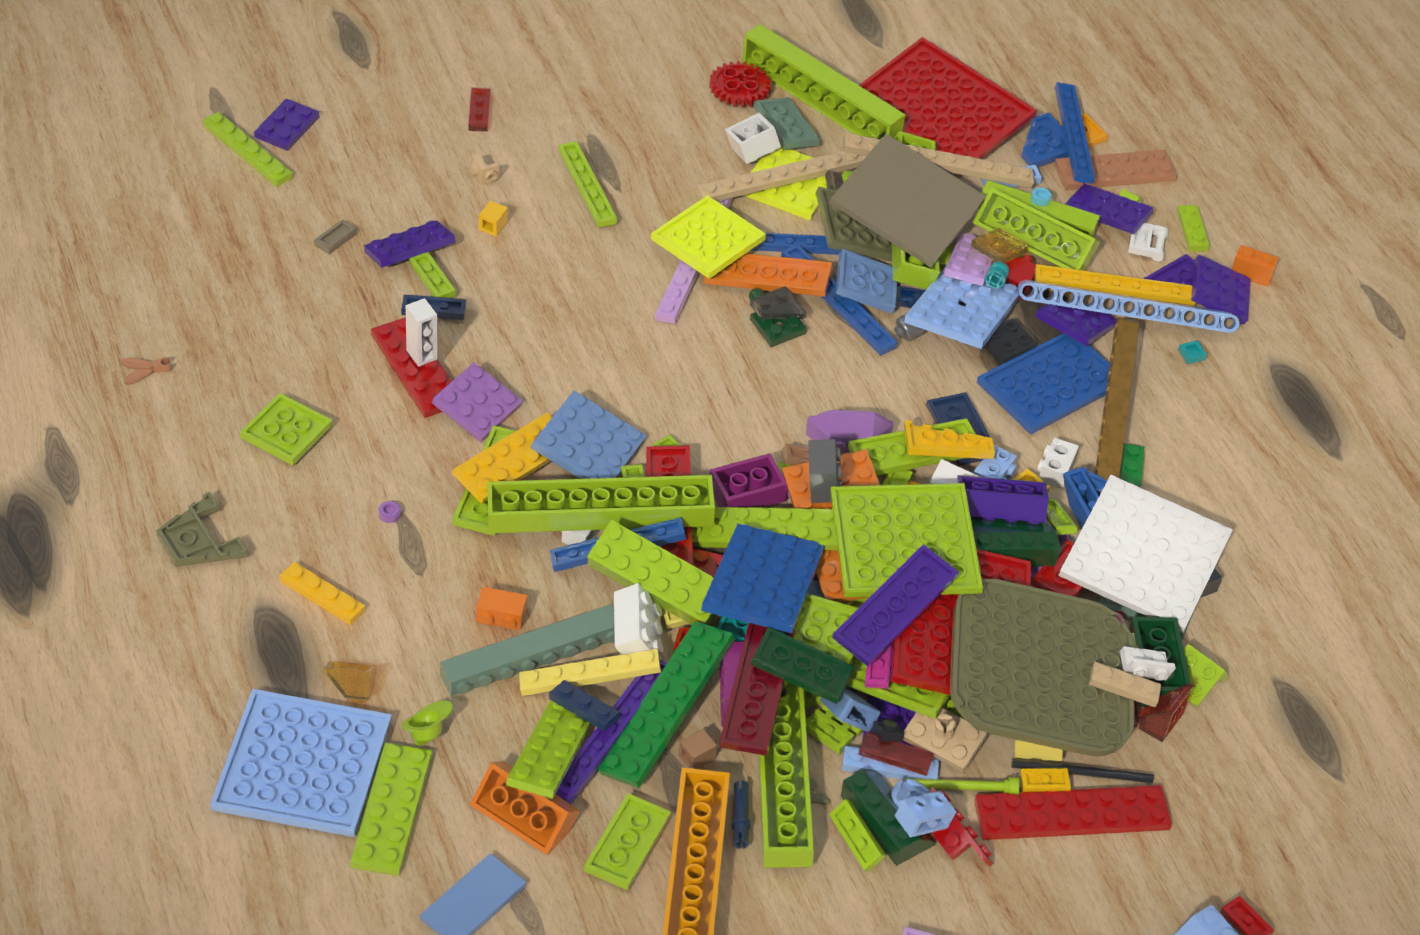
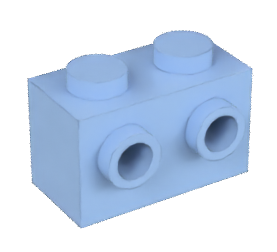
(1000, 467)
(925, 813)

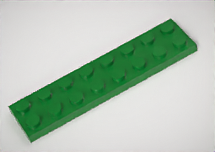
(666, 704)

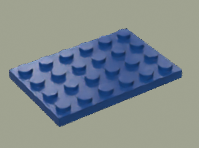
(1048, 382)
(763, 578)

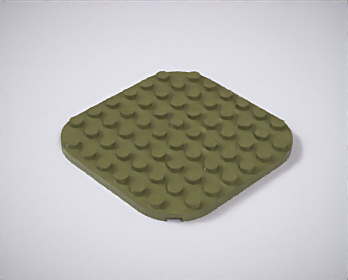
(1027, 667)

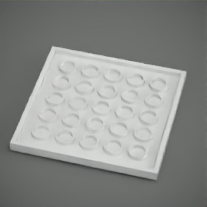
(1145, 552)

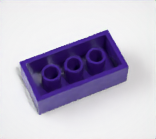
(1006, 499)

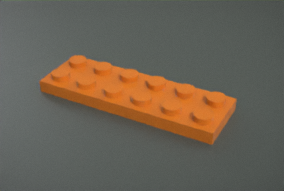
(774, 272)

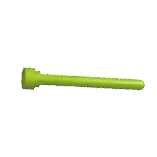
(1008, 785)

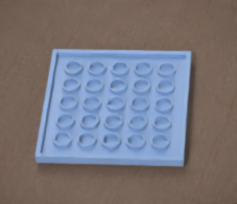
(302, 763)

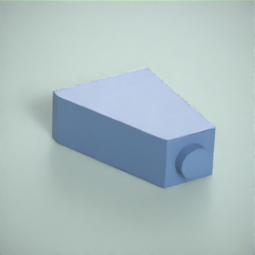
(853, 710)

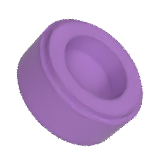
(389, 512)

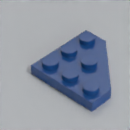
(1044, 141)

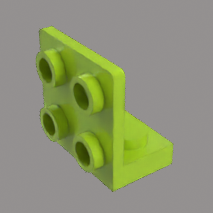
(1202, 674)

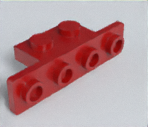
(959, 838)

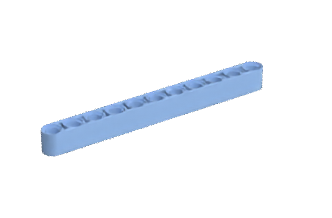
(1137, 310)

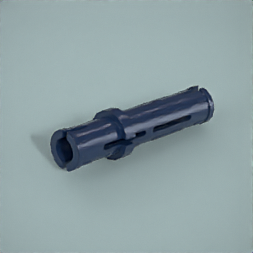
(741, 823)

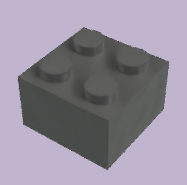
(823, 469)

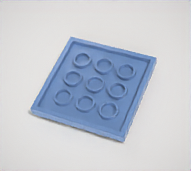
(588, 439)

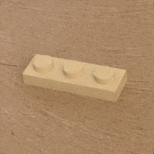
(1124, 684)

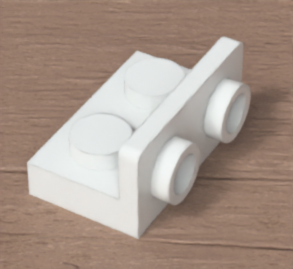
(1146, 663)

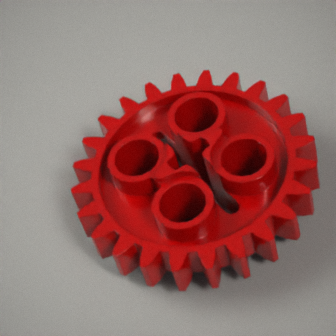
(740, 84)

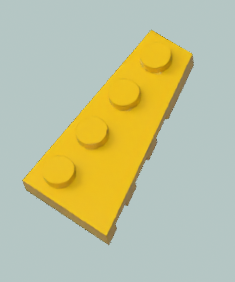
(946, 443)

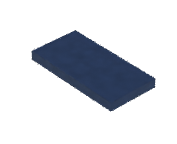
(956, 408)

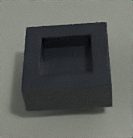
(888, 730)

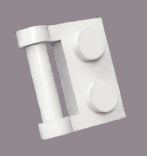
(1141, 241)

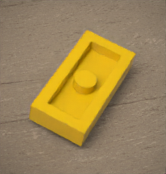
(1045, 780)

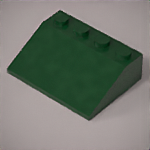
(1018, 540)

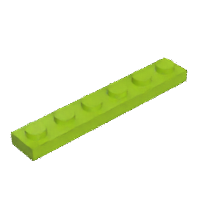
(247, 149)
(587, 184)

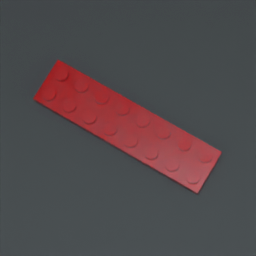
(672, 462)
(1072, 812)

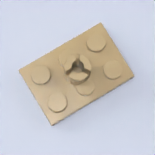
(947, 737)

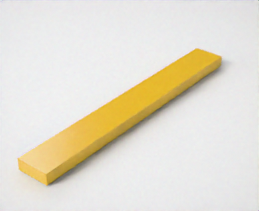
(1115, 284)

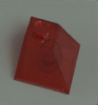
(1170, 708)

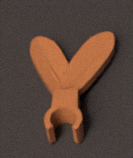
(144, 368)

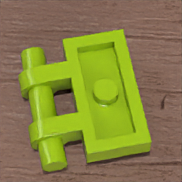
(829, 732)

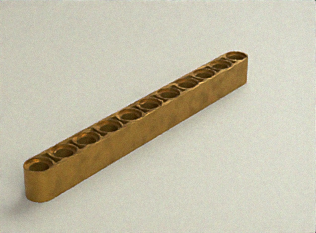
(1117, 398)

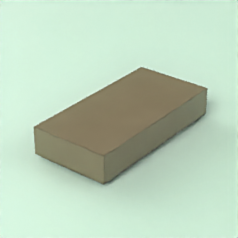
(335, 236)

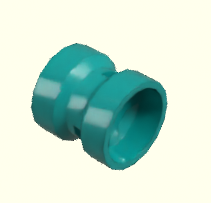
(997, 275)

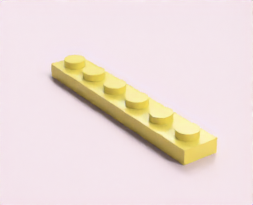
(590, 671)

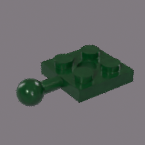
(774, 333)

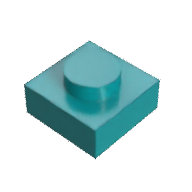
(1192, 352)

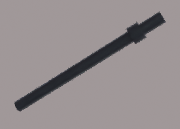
(1084, 771)

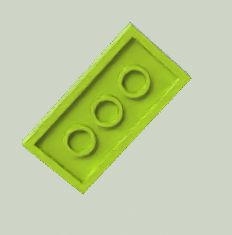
(627, 841)

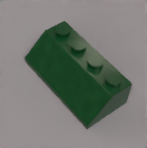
(1164, 636)
(877, 808)

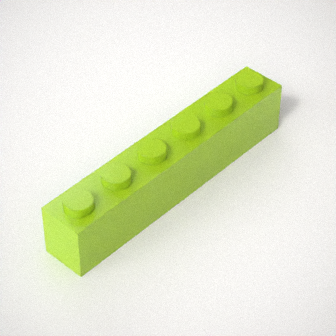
(1074, 217)

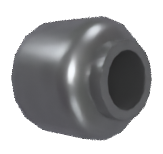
(906, 330)

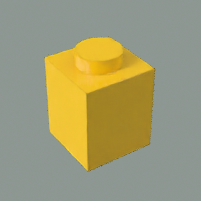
(493, 218)

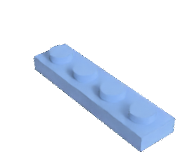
(854, 763)

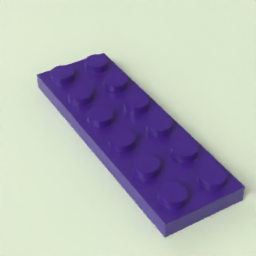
(895, 605)

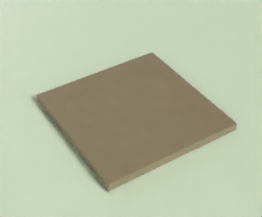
(907, 200)

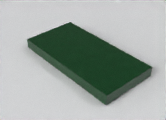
(802, 665)

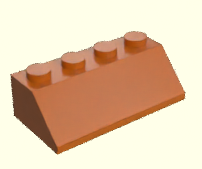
(530, 816)

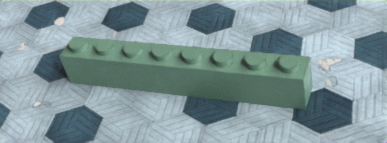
(528, 651)

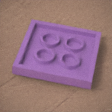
(477, 401)

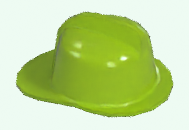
(427, 722)

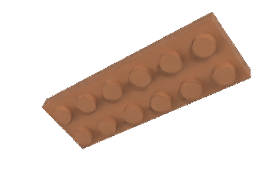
(1121, 169)

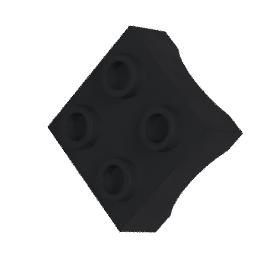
(1009, 342)

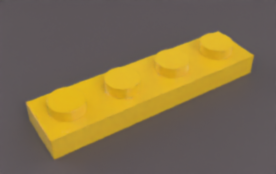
(322, 593)

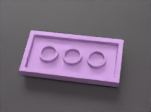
(967, 262)

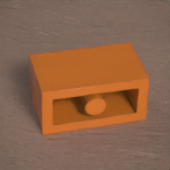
(1255, 265)
(501, 608)

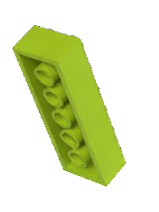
(1043, 234)
(668, 579)

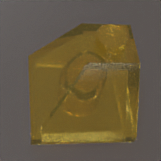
(352, 679)

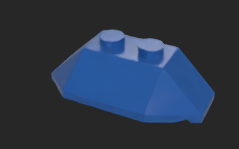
(1082, 492)

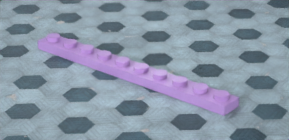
(679, 288)

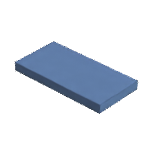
(474, 899)

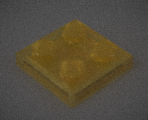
(999, 246)

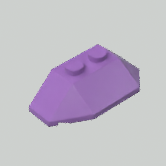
(846, 426)

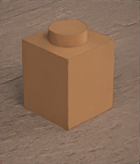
(698, 750)

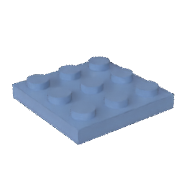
(866, 281)

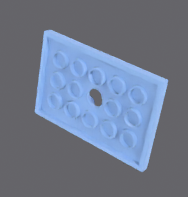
(970, 324)

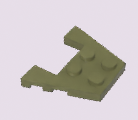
(190, 542)

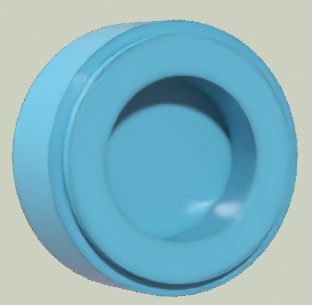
(1041, 196)

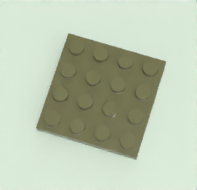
(848, 233)

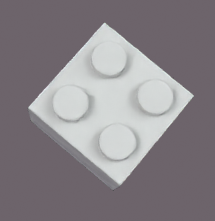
(753, 138)

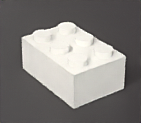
(636, 621)

